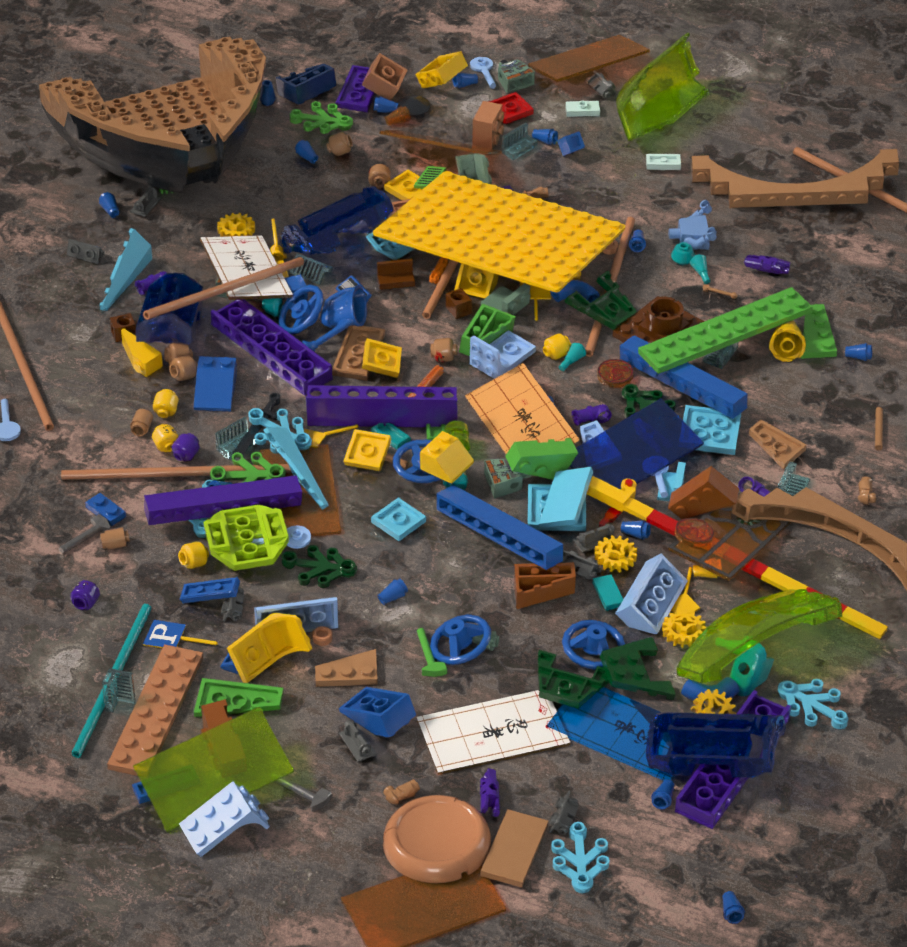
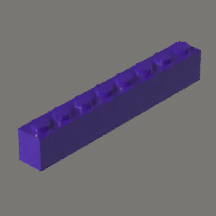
(208, 501)

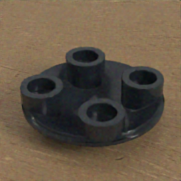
(415, 104)

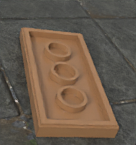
(350, 355)
(514, 848)

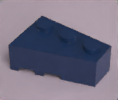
(307, 84)

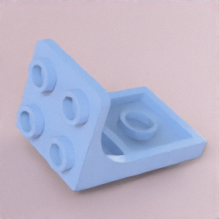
(500, 355)
(221, 817)

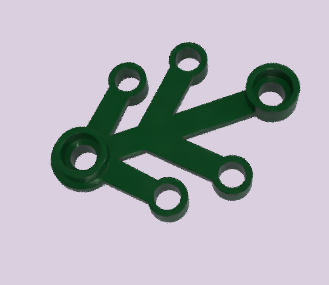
(632, 393)
(343, 568)

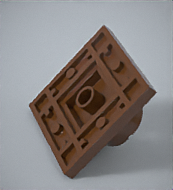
(656, 320)

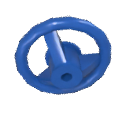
(304, 311)
(414, 473)
(460, 637)
(592, 641)

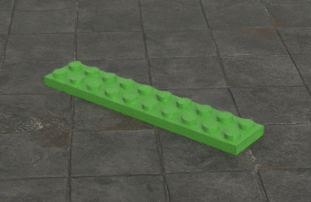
(724, 330)

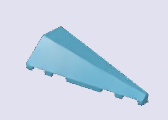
(128, 266)
(287, 448)

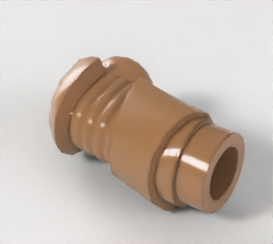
(539, 192)
(865, 490)
(402, 792)

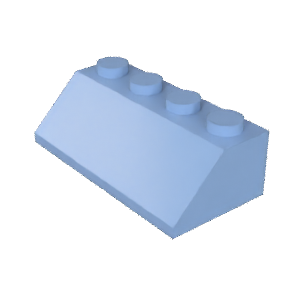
(652, 595)
(311, 612)

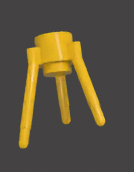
(276, 250)

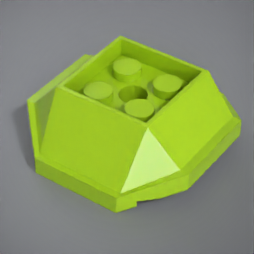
(233, 530)

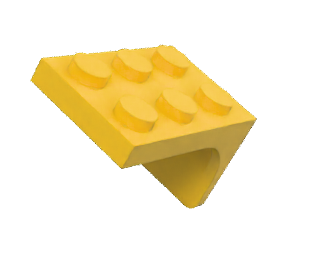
(267, 643)

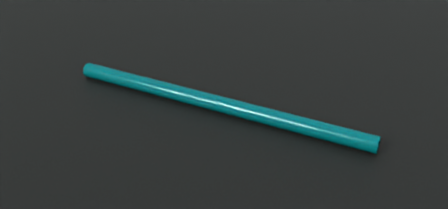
(118, 665)

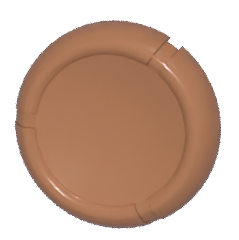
(436, 839)

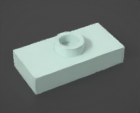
(582, 108)
(663, 162)

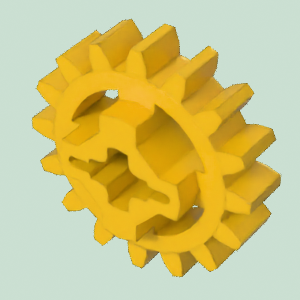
(236, 225)
(615, 553)
(683, 628)
(713, 702)

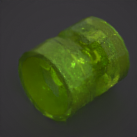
(459, 430)

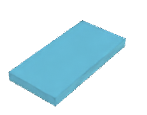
(566, 498)

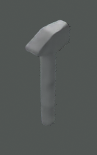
(99, 524)
(318, 800)

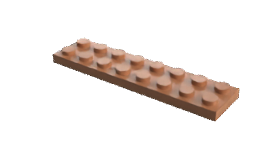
(156, 708)

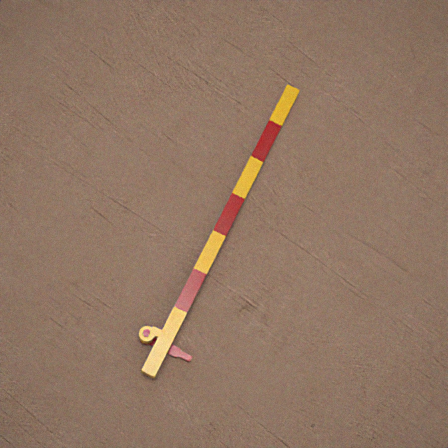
(624, 500)

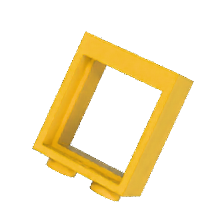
(441, 70)

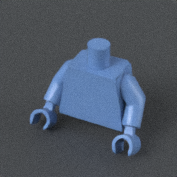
(695, 229)

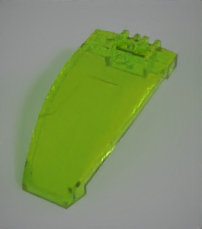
(751, 624)

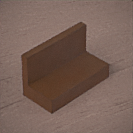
(395, 274)

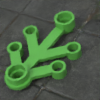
(322, 119)
(251, 472)

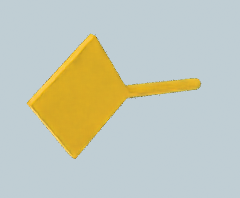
(318, 437)
(684, 601)

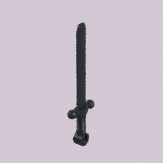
(274, 399)

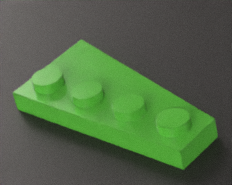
(818, 334)
(239, 696)

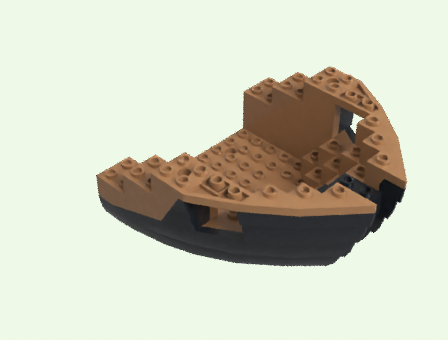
(168, 132)

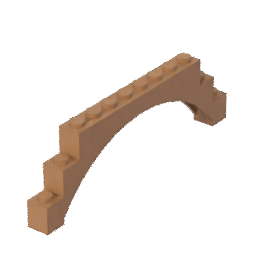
(749, 192)
(817, 511)

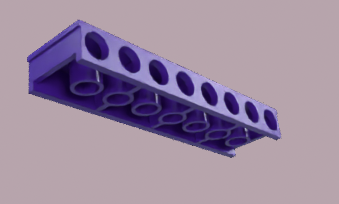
(272, 345)
(370, 411)
(712, 785)

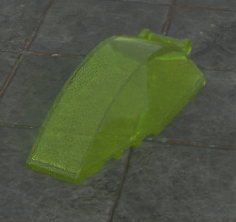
(660, 91)

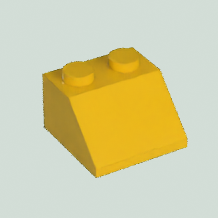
(476, 281)
(445, 457)

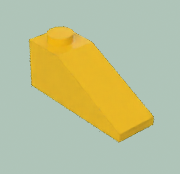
(142, 356)

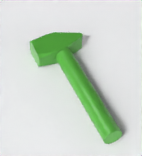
(433, 668)

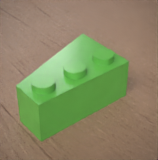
(486, 325)
(541, 458)

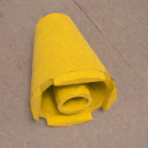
(787, 342)

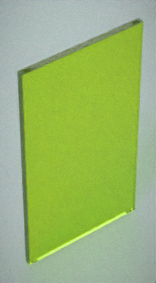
(199, 768)

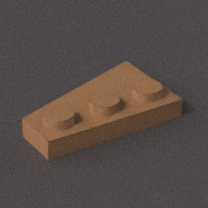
(777, 443)
(348, 671)

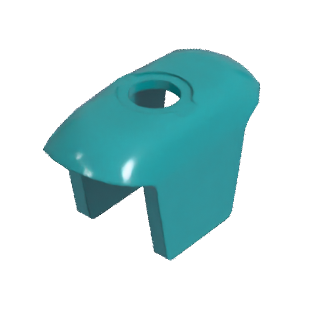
(759, 669)

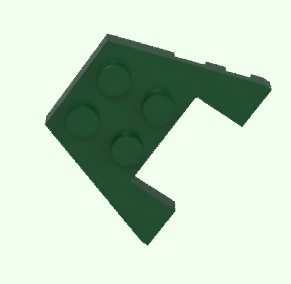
(609, 309)
(627, 670)
(565, 686)

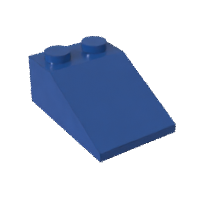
(215, 383)
(379, 710)

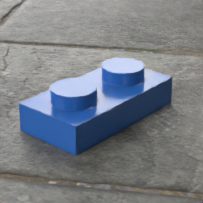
(102, 505)

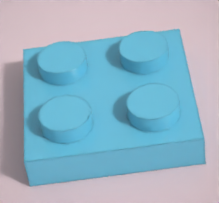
(398, 519)

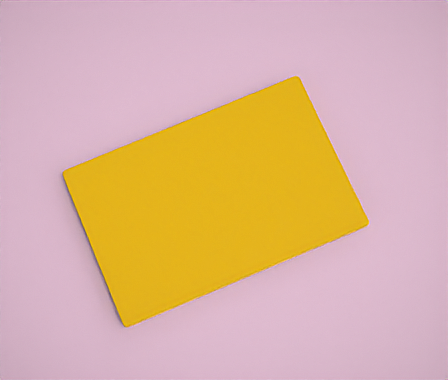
(500, 231)

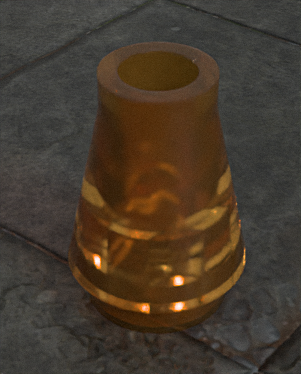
(397, 116)

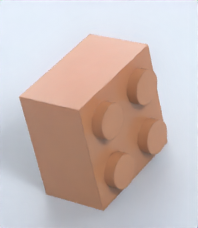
(384, 77)
(488, 125)

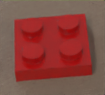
(514, 107)

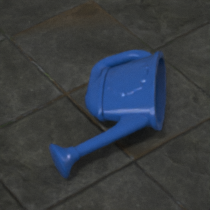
(341, 311)

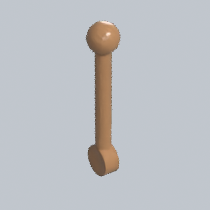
(707, 288)

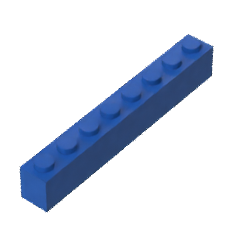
(690, 381)
(500, 527)

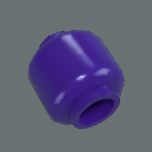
(185, 447)
(85, 595)

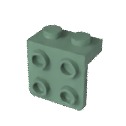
(474, 167)
(507, 300)

